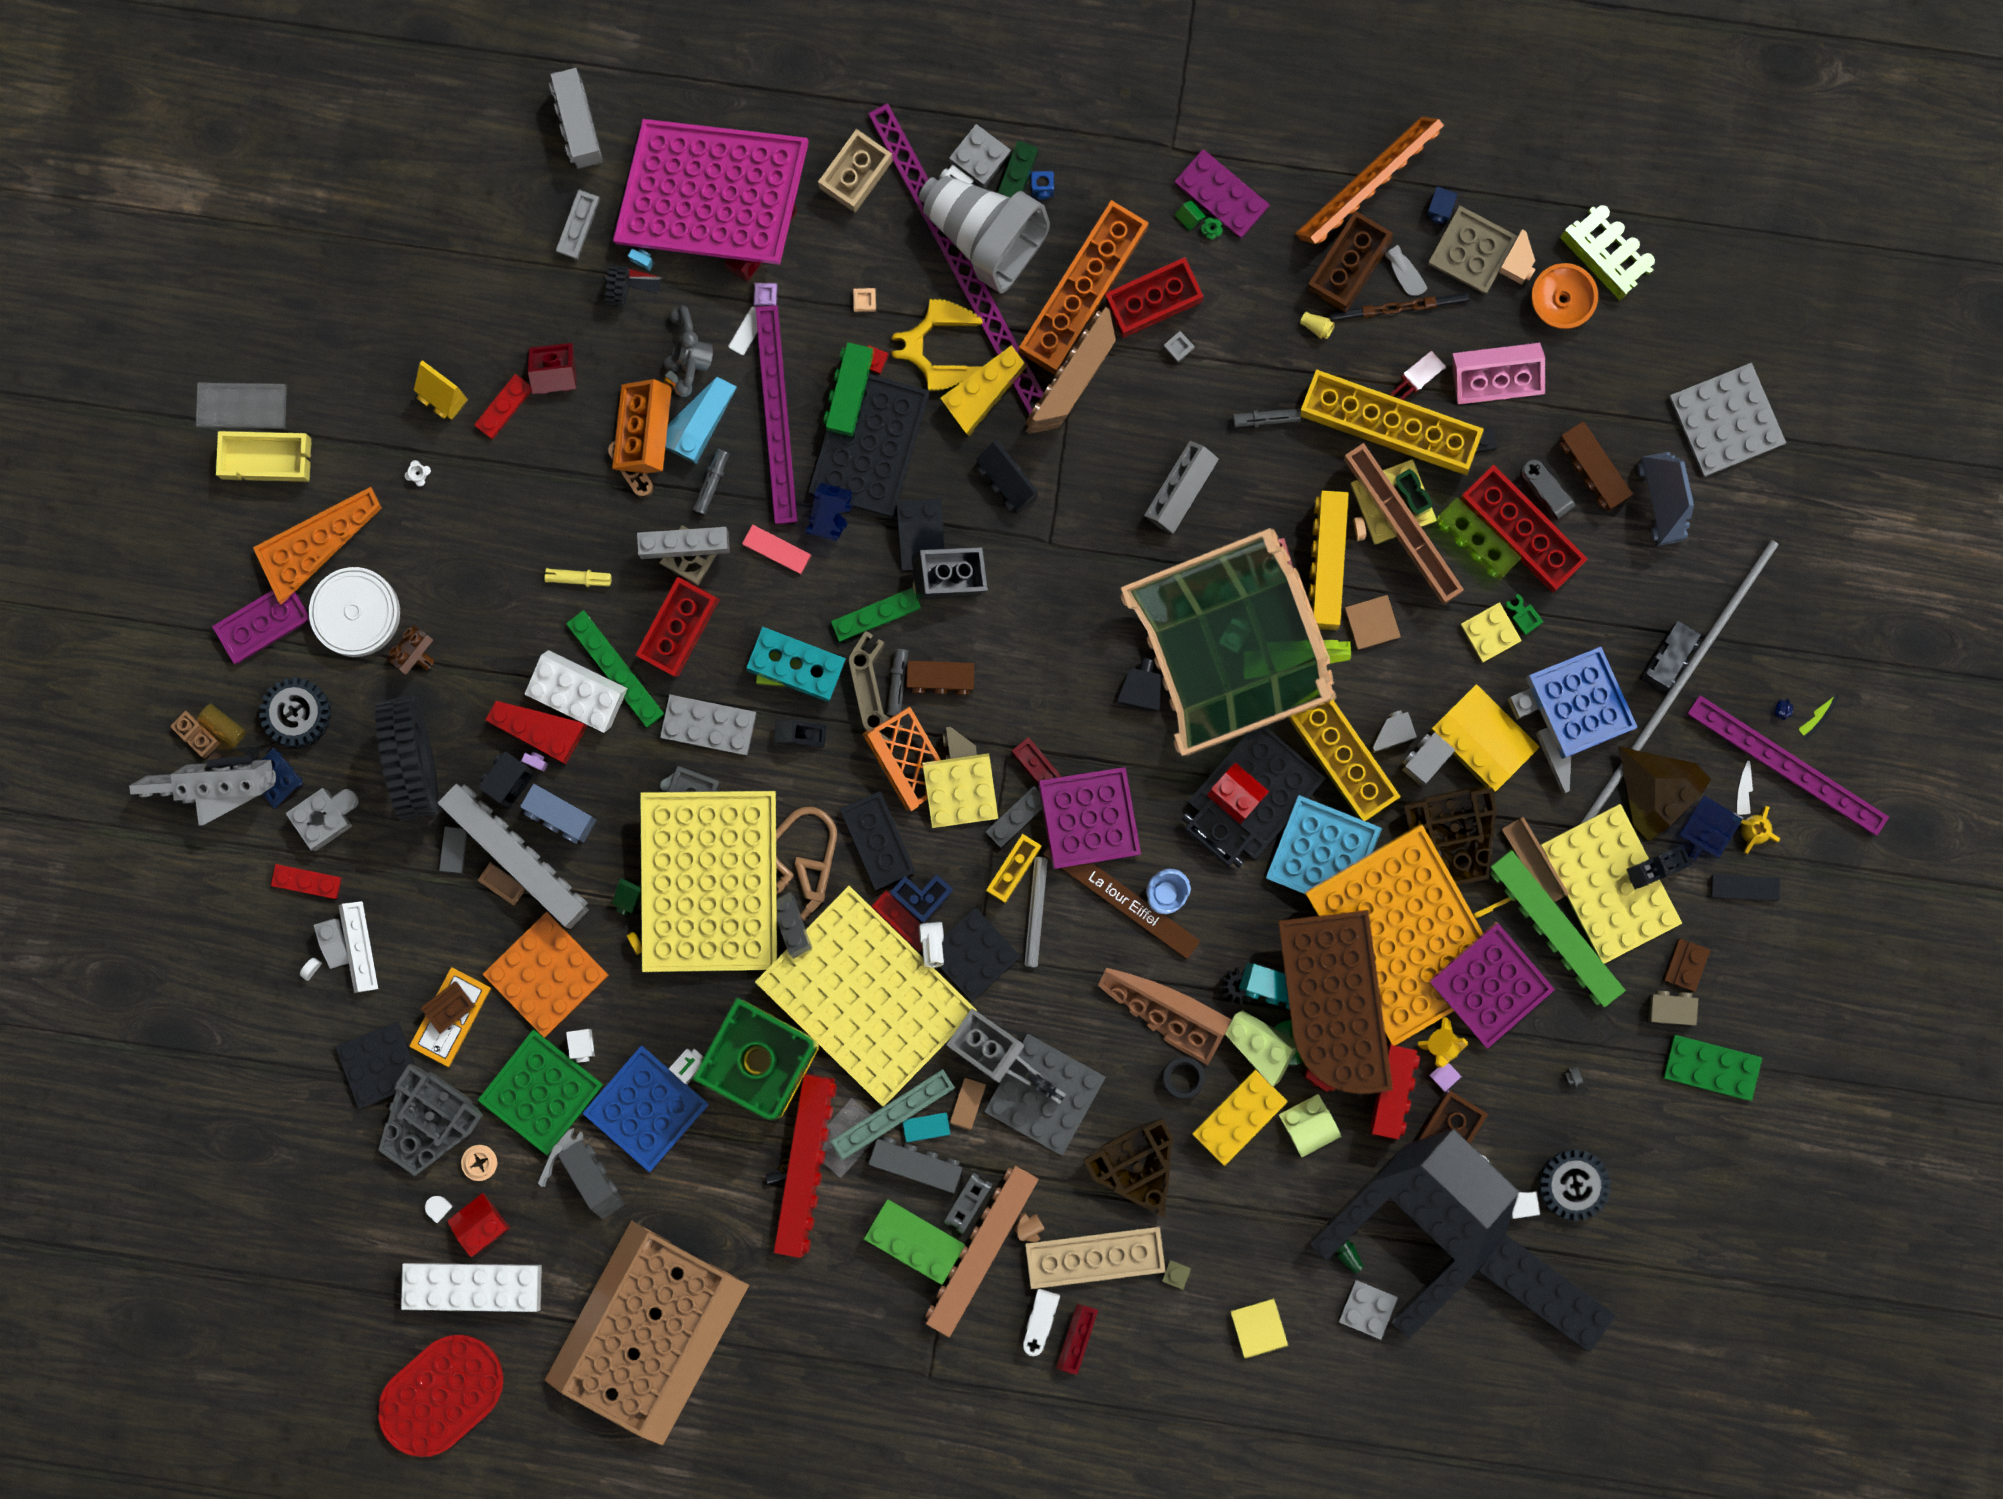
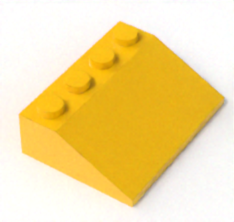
(1485, 738)

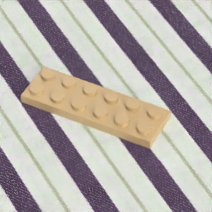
(1095, 1257)

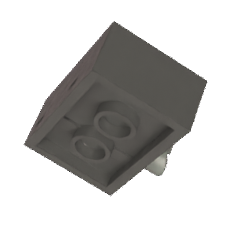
(689, 781)

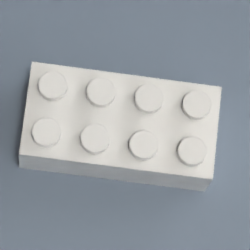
(576, 691)

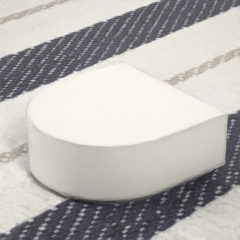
(310, 968)
(437, 1208)

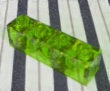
(1475, 526)

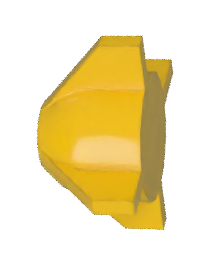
(1757, 830)
(1444, 1044)

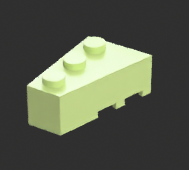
(1262, 1045)

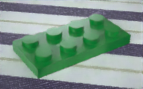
(1712, 1067)

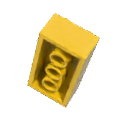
(1239, 1117)

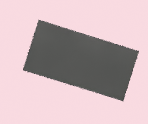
(453, 850)

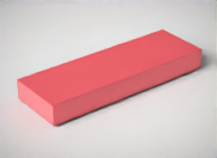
(776, 549)

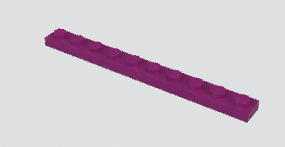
(776, 415)
(1787, 765)

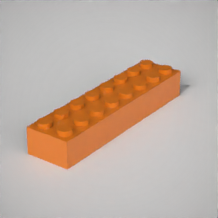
(1083, 287)

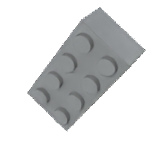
(576, 118)

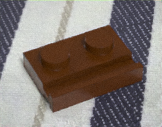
(1687, 965)
(448, 1007)

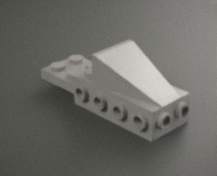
(212, 789)

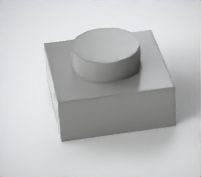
(1179, 346)

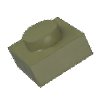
(1176, 1274)

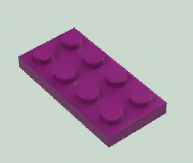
(1222, 194)
(260, 625)

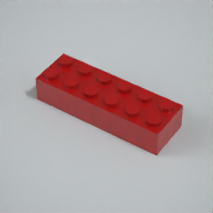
(1523, 528)

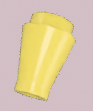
(1318, 325)

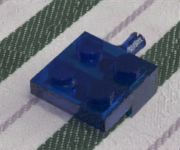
(1710, 827)

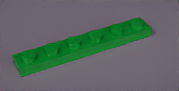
(615, 668)

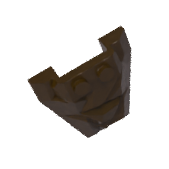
(1460, 829)

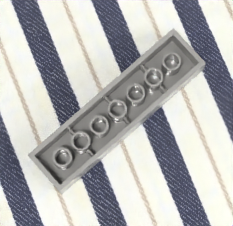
(513, 856)

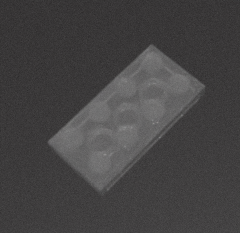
(241, 405)

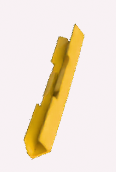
(1490, 908)

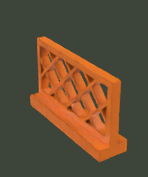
(889, 763)

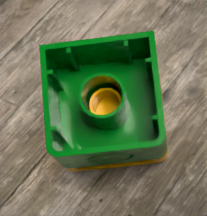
(757, 1060)

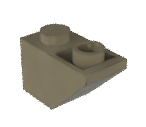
(958, 745)

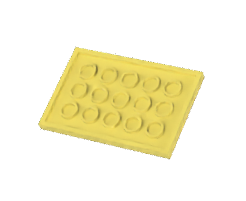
(1594, 872)

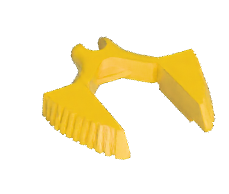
(938, 314)

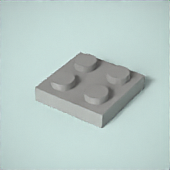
(1368, 1309)

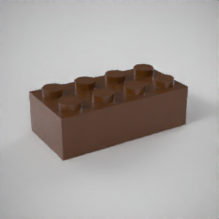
(1350, 261)
(1456, 1114)

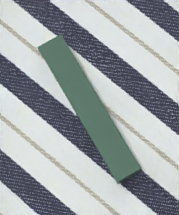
(892, 1115)

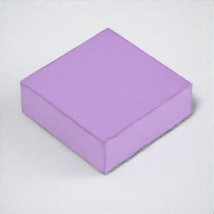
(765, 294)
(1445, 1076)

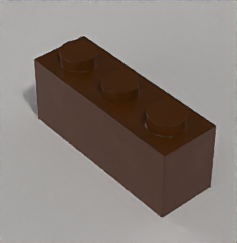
(940, 677)

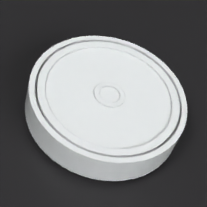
(354, 612)

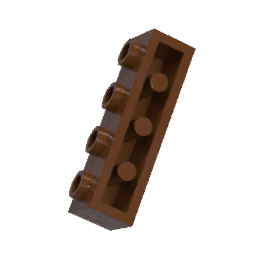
(1595, 467)

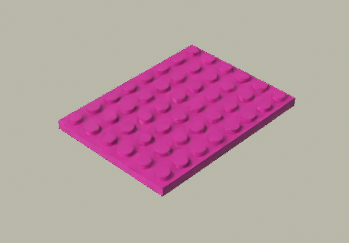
(711, 191)

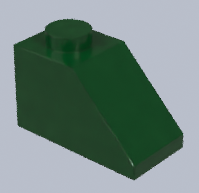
(627, 897)

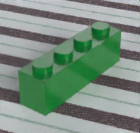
(849, 389)

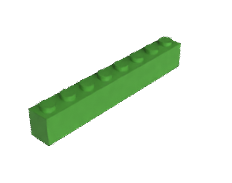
(1557, 928)

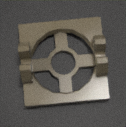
(696, 576)

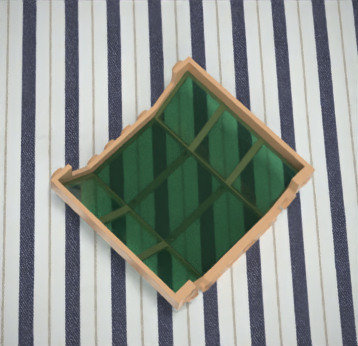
(1233, 640)

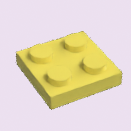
(1490, 632)

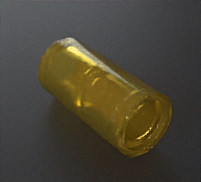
(221, 725)

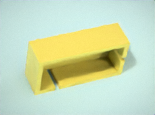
(263, 456)

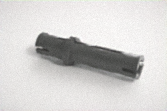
(1266, 417)
(708, 488)
(897, 681)

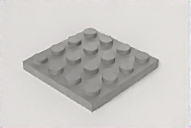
(1727, 420)

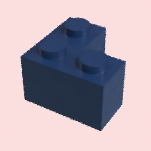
(923, 902)

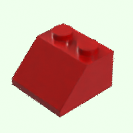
(1237, 793)
(478, 1225)

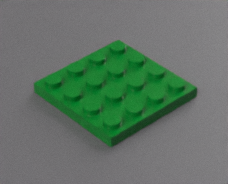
(540, 1092)

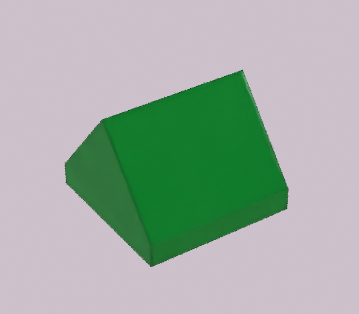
(1189, 215)

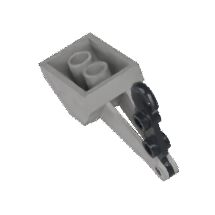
(995, 1051)

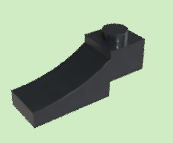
(1658, 867)

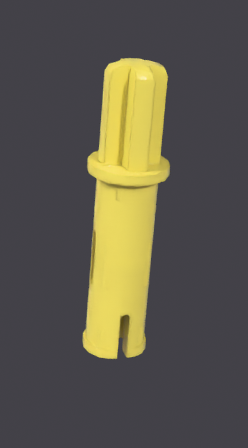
(578, 577)

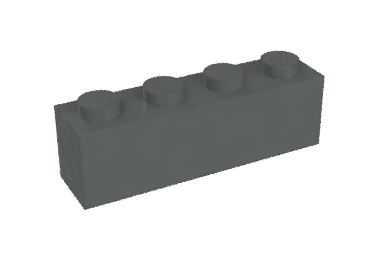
(915, 1165)

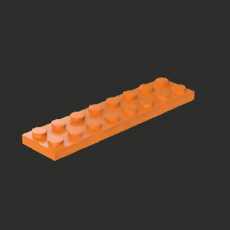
(1369, 179)

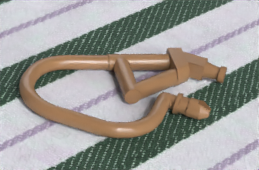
(817, 897)

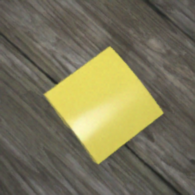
(1259, 1328)

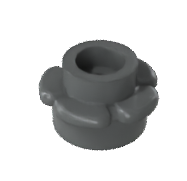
(1574, 1076)

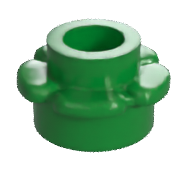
(1216, 232)

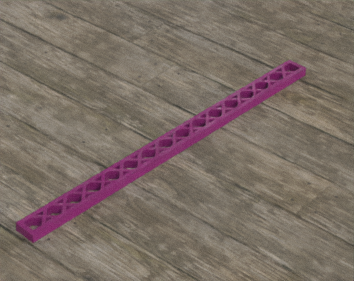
(985, 325)

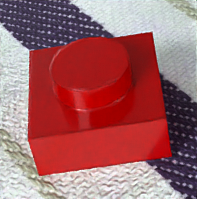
(878, 361)

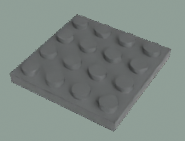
(1035, 1113)

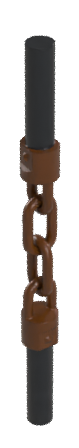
(1429, 303)

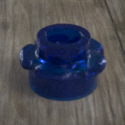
(1784, 709)

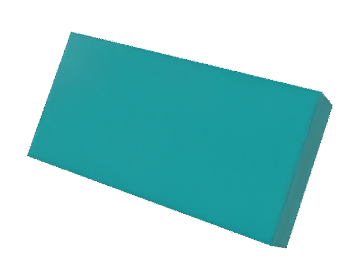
(926, 1127)

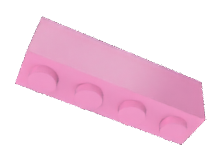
(1499, 373)

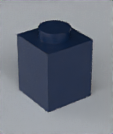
(1441, 205)

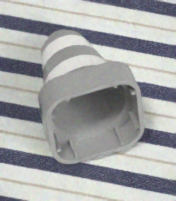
(987, 227)

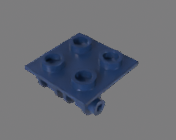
(285, 781)

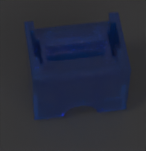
(826, 509)

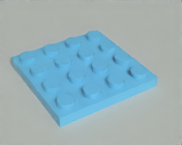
(1319, 845)

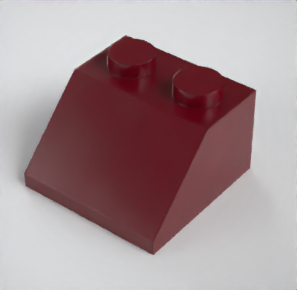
(552, 368)

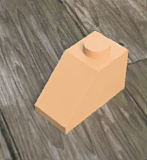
(1519, 260)

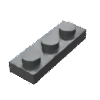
(1016, 817)
(792, 926)

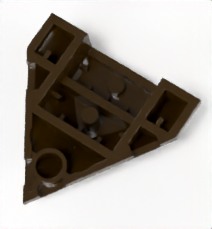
(1659, 789)
(1136, 1165)

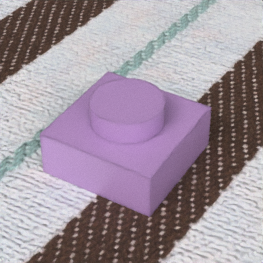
(535, 760)

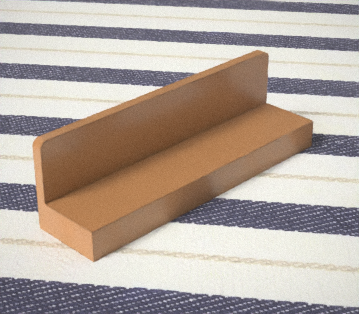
(1534, 858)

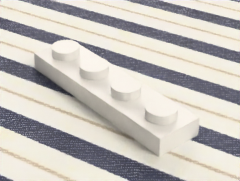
(358, 947)

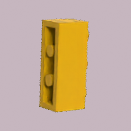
(1014, 868)

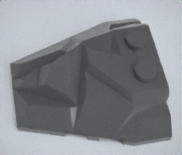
(425, 1120)

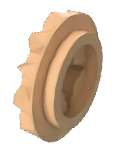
(469, 1159)

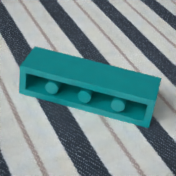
(1266, 983)

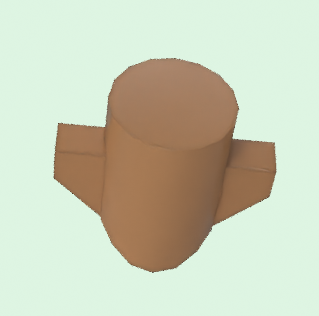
(1028, 1228)

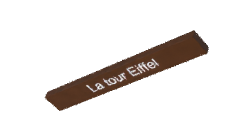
(1133, 907)

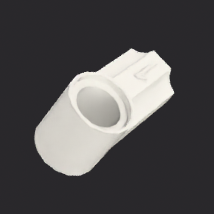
(931, 938)

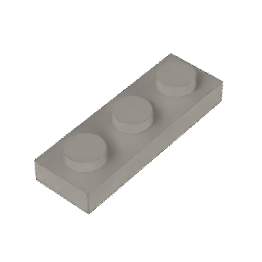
(578, 224)

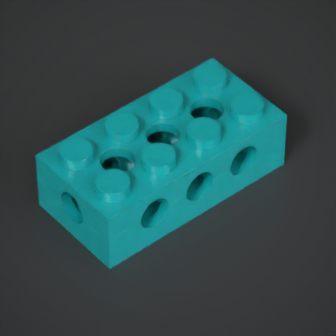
(792, 649)

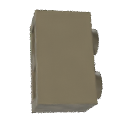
(1673, 1009)

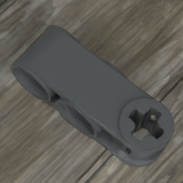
(1547, 489)

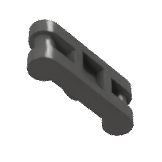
(968, 1203)

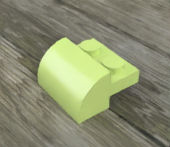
(1310, 1125)

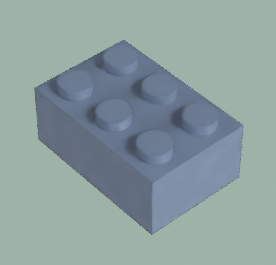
(557, 814)

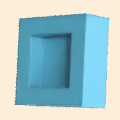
(641, 258)

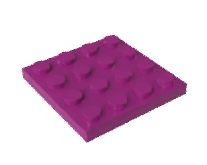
(1089, 818)
(1491, 985)

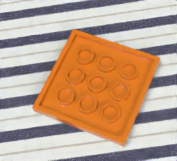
(545, 974)

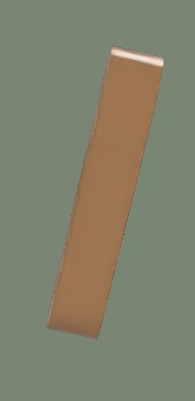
(634, 485)

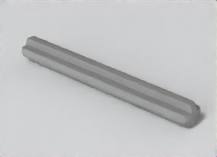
(1036, 912)

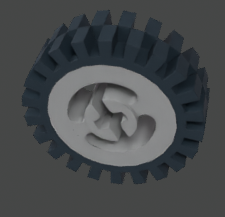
(282, 695)
(1552, 1189)

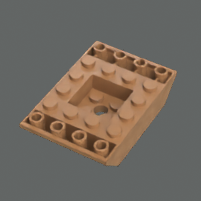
(1073, 375)

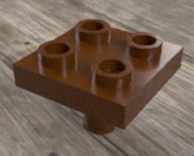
(411, 650)

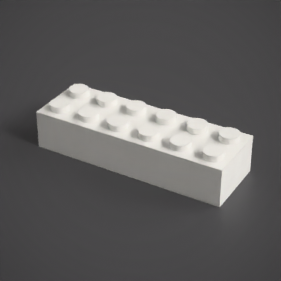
(471, 1287)

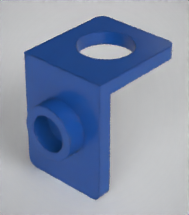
(1043, 192)

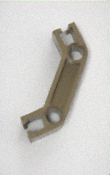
(866, 684)

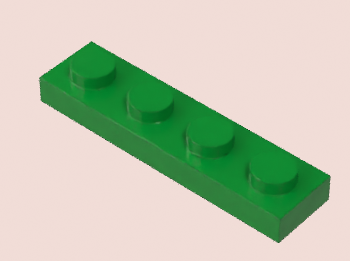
(876, 615)

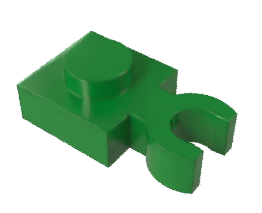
(1525, 618)

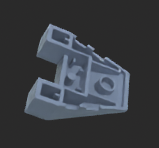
(1669, 496)

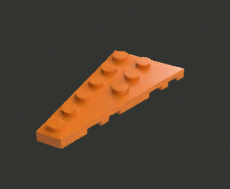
(303, 549)

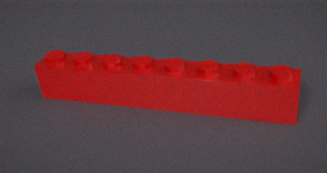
(804, 1165)

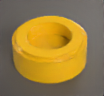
(635, 942)

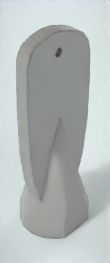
(1406, 272)

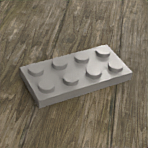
(708, 725)

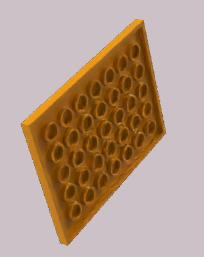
(1414, 921)

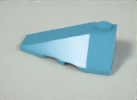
(697, 421)

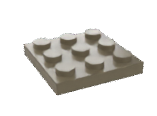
(1472, 250)

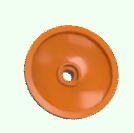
(1575, 286)

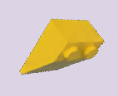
(438, 391)

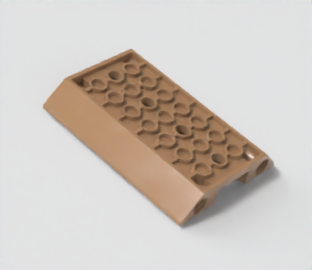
(670, 1348)

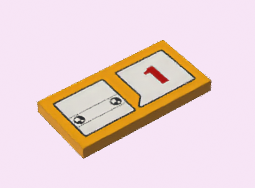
(446, 1045)

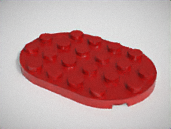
(440, 1395)

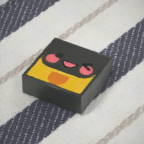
(671, 380)

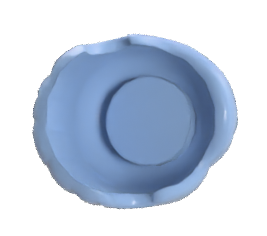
(1167, 891)

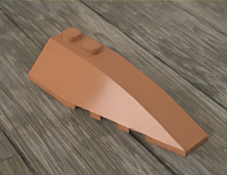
(1178, 1017)

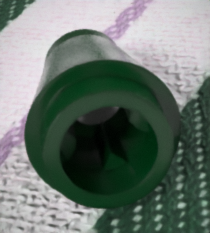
(1349, 1256)

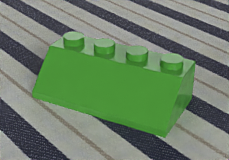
(914, 1241)

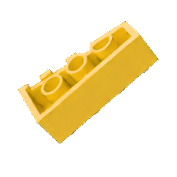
(983, 389)

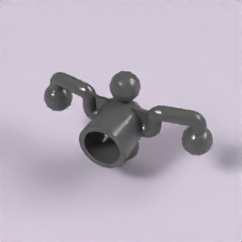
(687, 352)

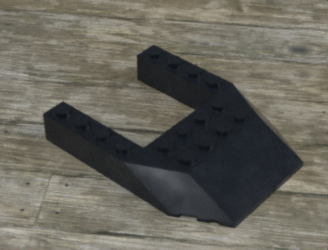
(1451, 1197)

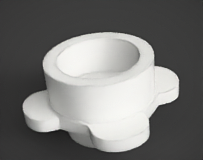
(411, 474)

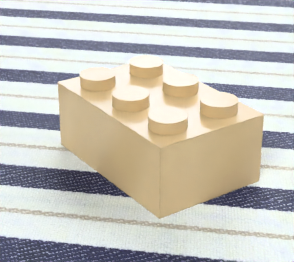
(855, 170)

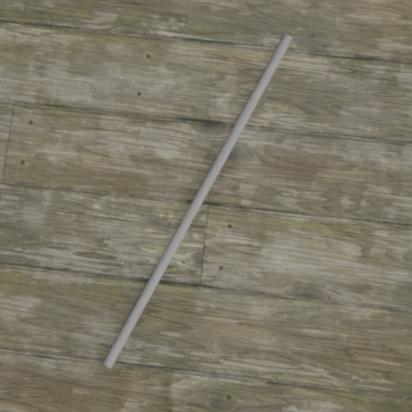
(1701, 651)

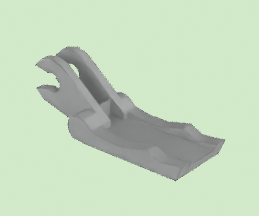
(565, 1142)

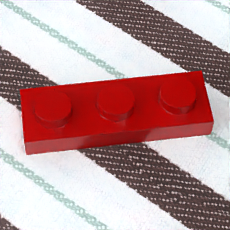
(503, 406)
(306, 881)

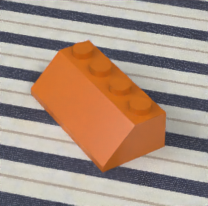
(642, 426)

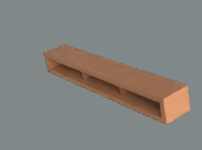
(1403, 524)
(982, 1250)

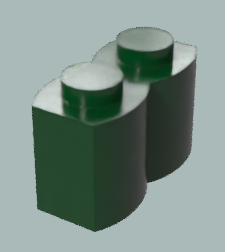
(1409, 489)

